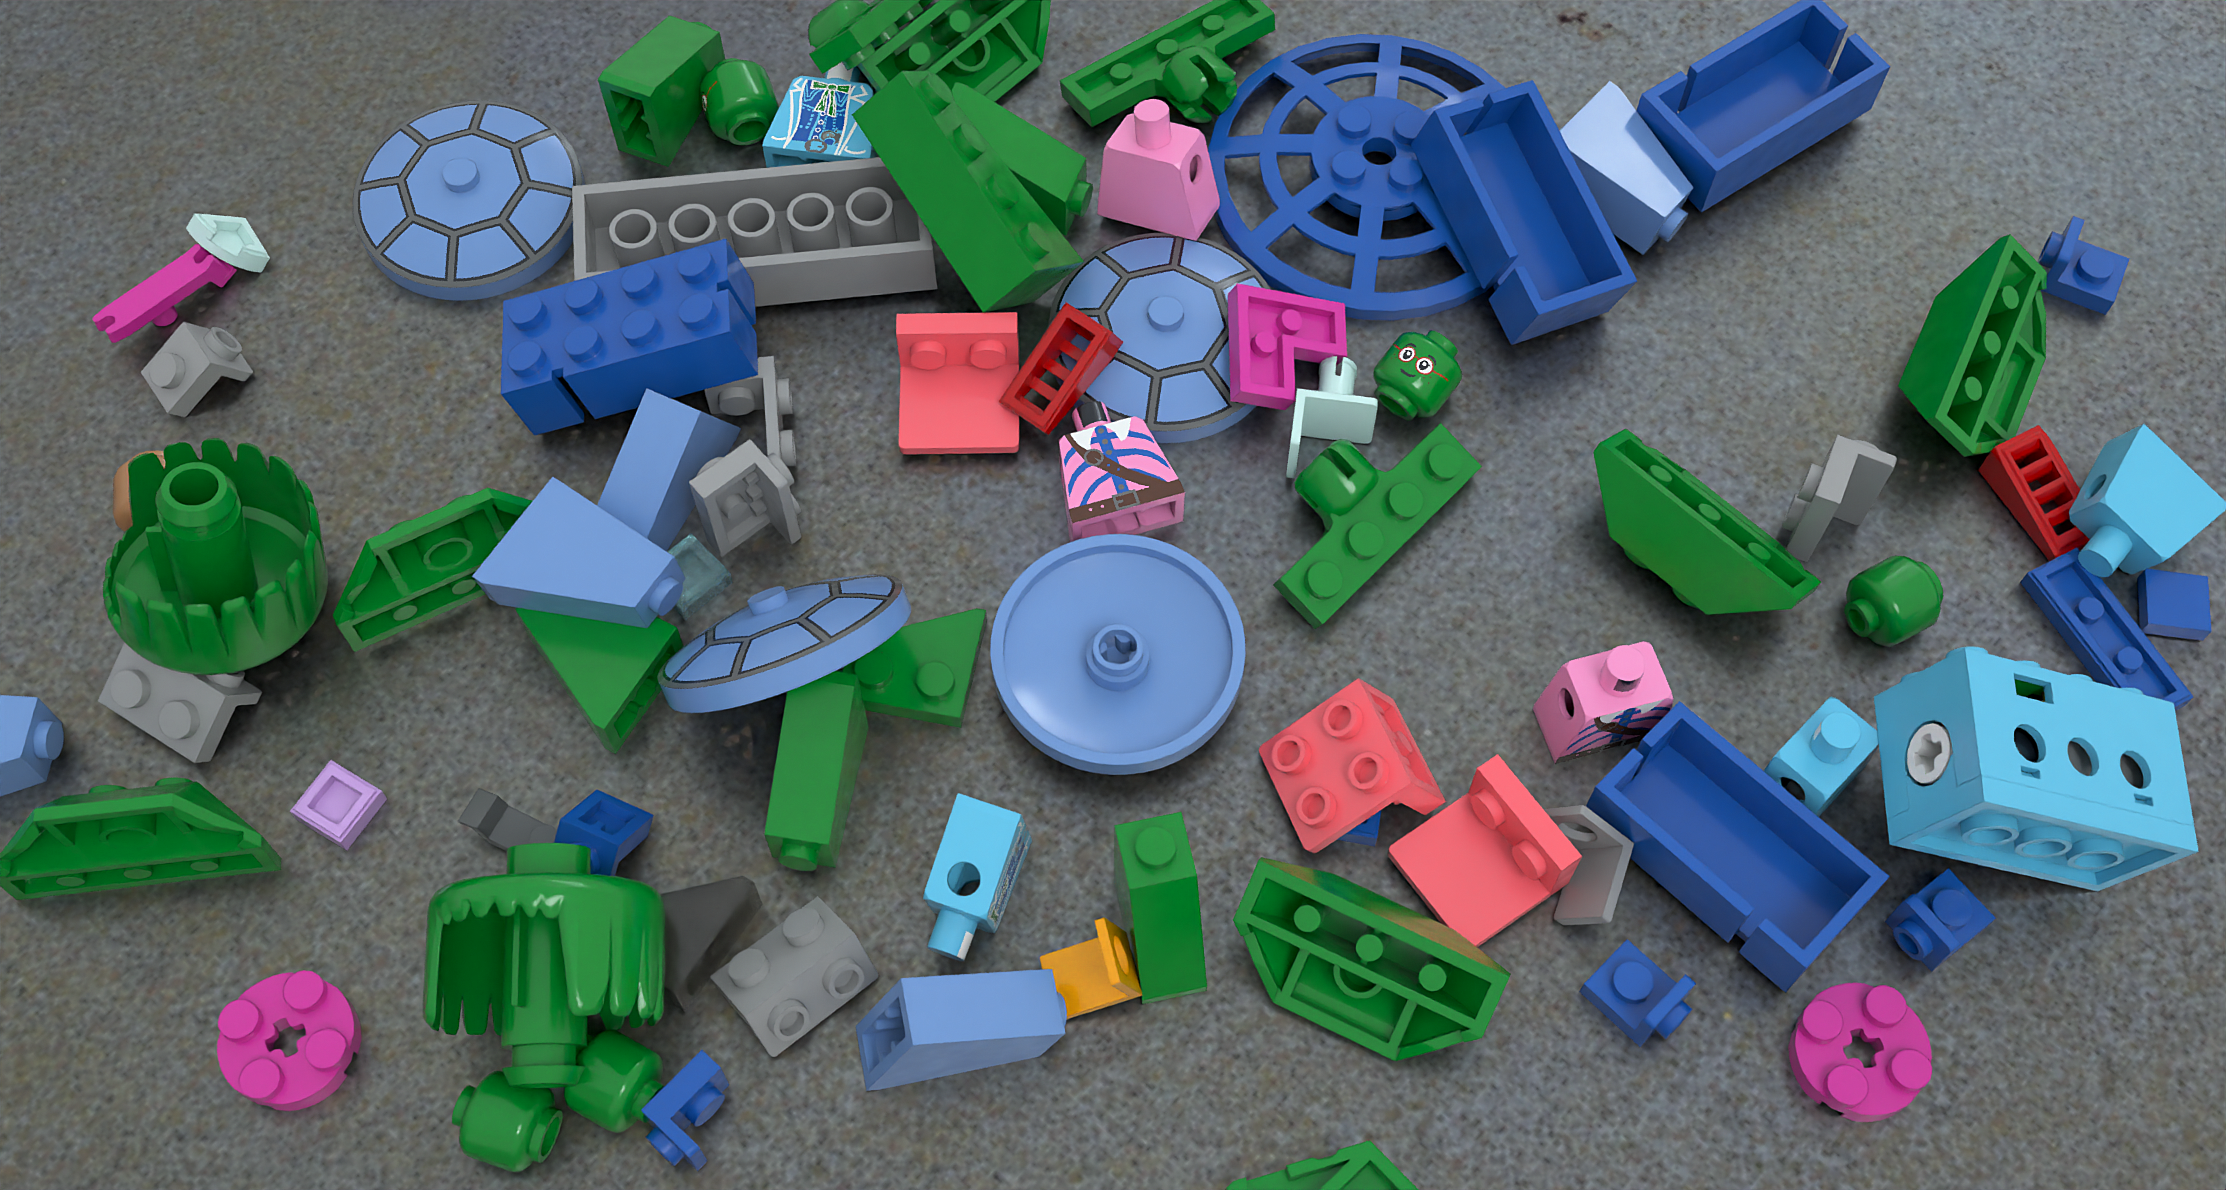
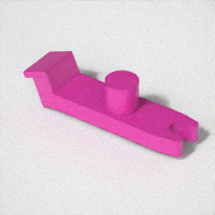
(158, 294)

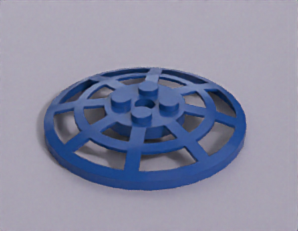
(1346, 177)

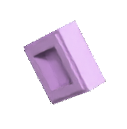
(338, 805)

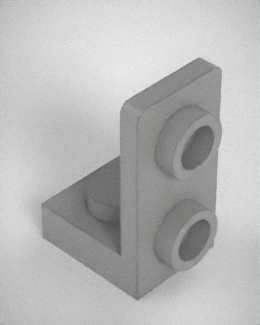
(758, 393)

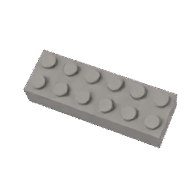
(793, 227)

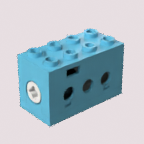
(2033, 771)

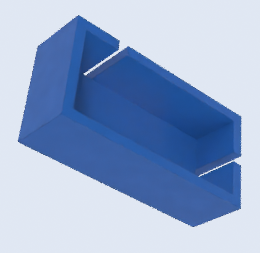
(1762, 99)
(1522, 211)
(648, 325)
(1735, 845)

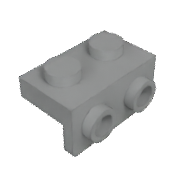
(1838, 488)
(743, 495)
(175, 706)
(796, 976)

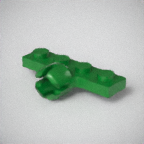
(854, 30)
(1173, 63)
(1367, 515)

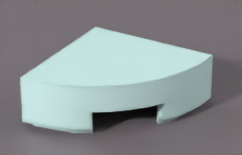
(229, 240)

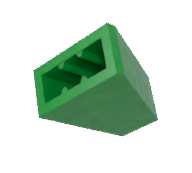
(656, 86)
(1042, 164)
(604, 666)
(816, 771)
(1160, 906)

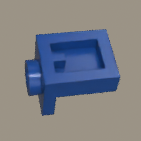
(2081, 270)
(606, 827)
(1938, 920)
(1638, 994)
(687, 1099)

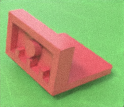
(953, 382)
(1347, 765)
(1486, 856)

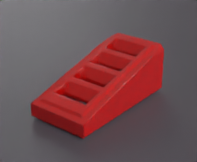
(1055, 341)
(2057, 483)

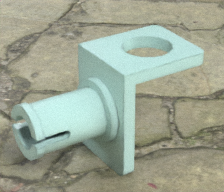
(1331, 410)

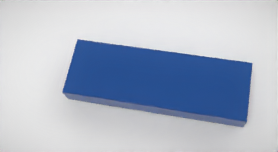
(2101, 630)

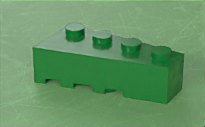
(965, 193)

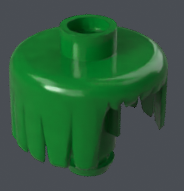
(217, 560)
(545, 955)

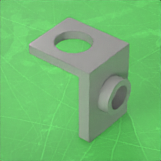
(1601, 871)

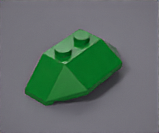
(969, 43)
(1981, 350)
(1692, 534)
(423, 566)
(130, 840)
(1365, 962)

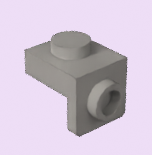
(192, 364)

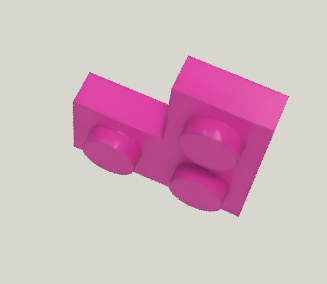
(1269, 333)

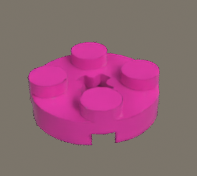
(1884, 1021)
(323, 1054)

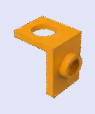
(1095, 971)

